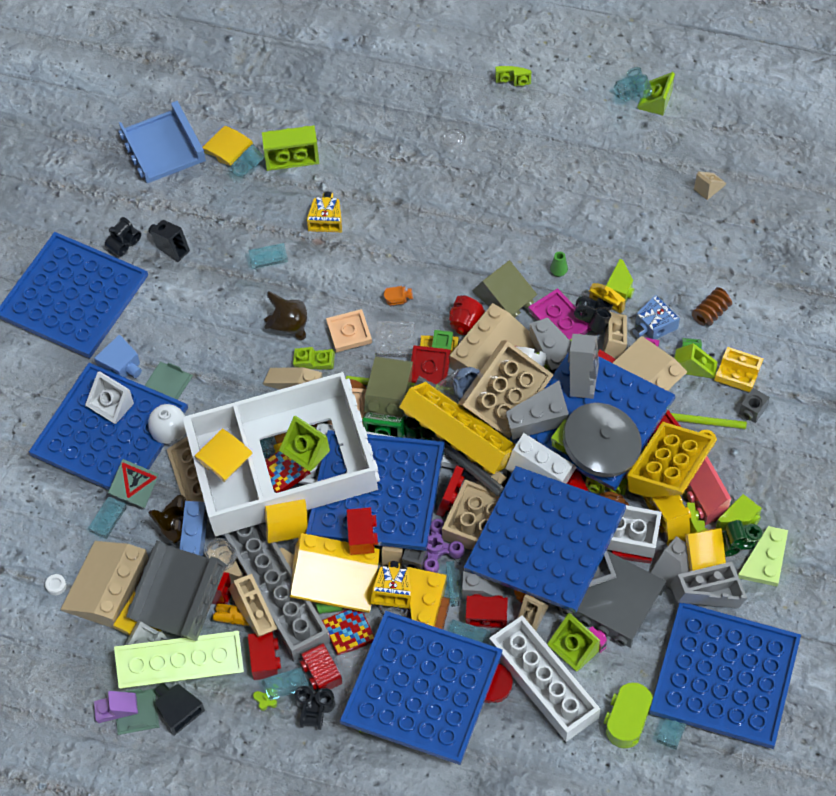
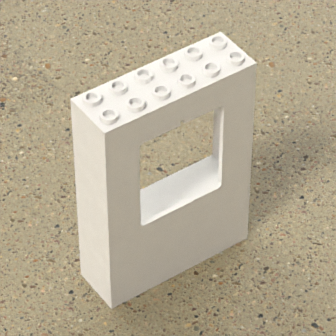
(244, 495)

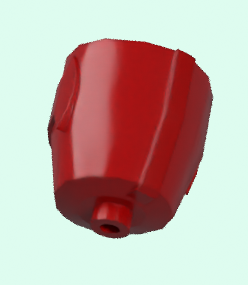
(465, 314)

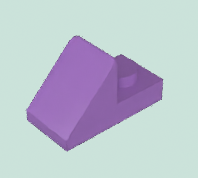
(115, 706)

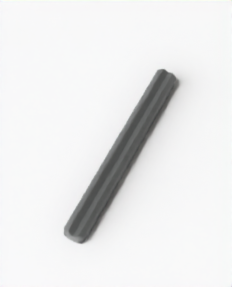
(472, 468)

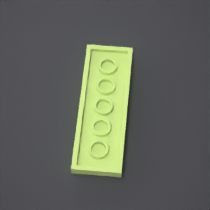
(178, 659)

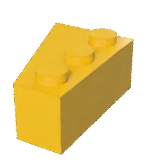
(674, 516)
(426, 594)

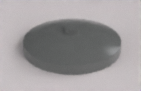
(601, 439)

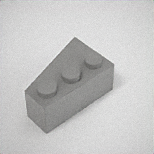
(549, 340)
(583, 365)
(538, 413)
(710, 586)

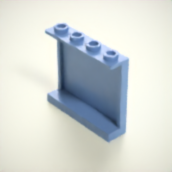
(162, 144)

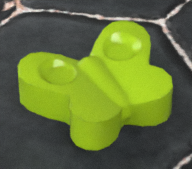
(264, 701)

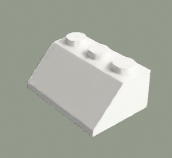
(539, 459)

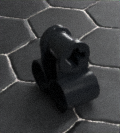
(122, 236)
(594, 312)
(312, 709)

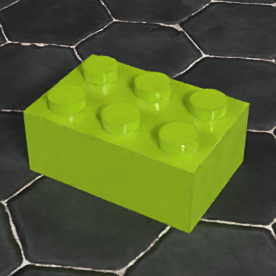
(290, 148)

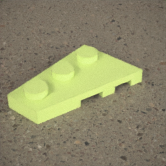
(766, 559)

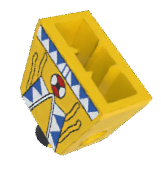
(325, 214)
(392, 586)

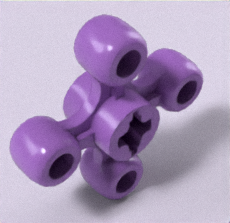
(455, 549)

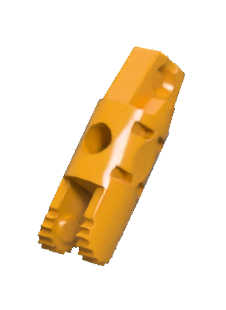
(229, 614)

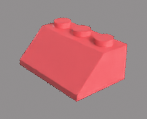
(708, 493)

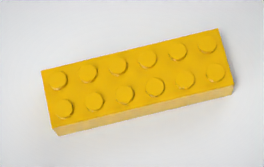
(458, 427)

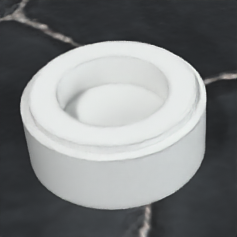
(55, 584)

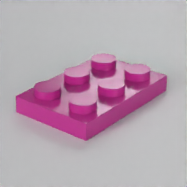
(560, 312)

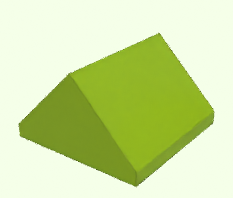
(658, 100)
(304, 444)
(574, 642)

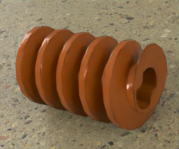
(712, 307)

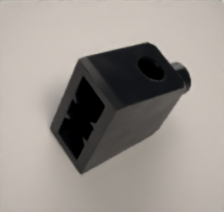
(169, 239)
(177, 707)

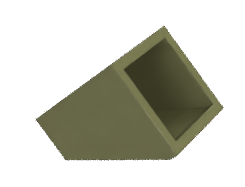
(506, 289)
(388, 386)

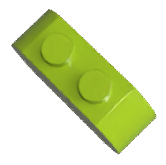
(628, 715)

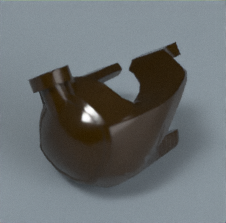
(288, 316)
(170, 519)

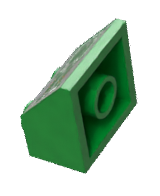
(384, 424)

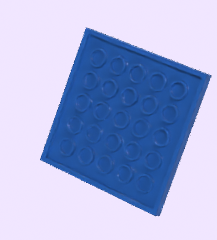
(72, 294)
(622, 389)
(91, 444)
(404, 495)
(545, 538)
(726, 675)
(422, 687)

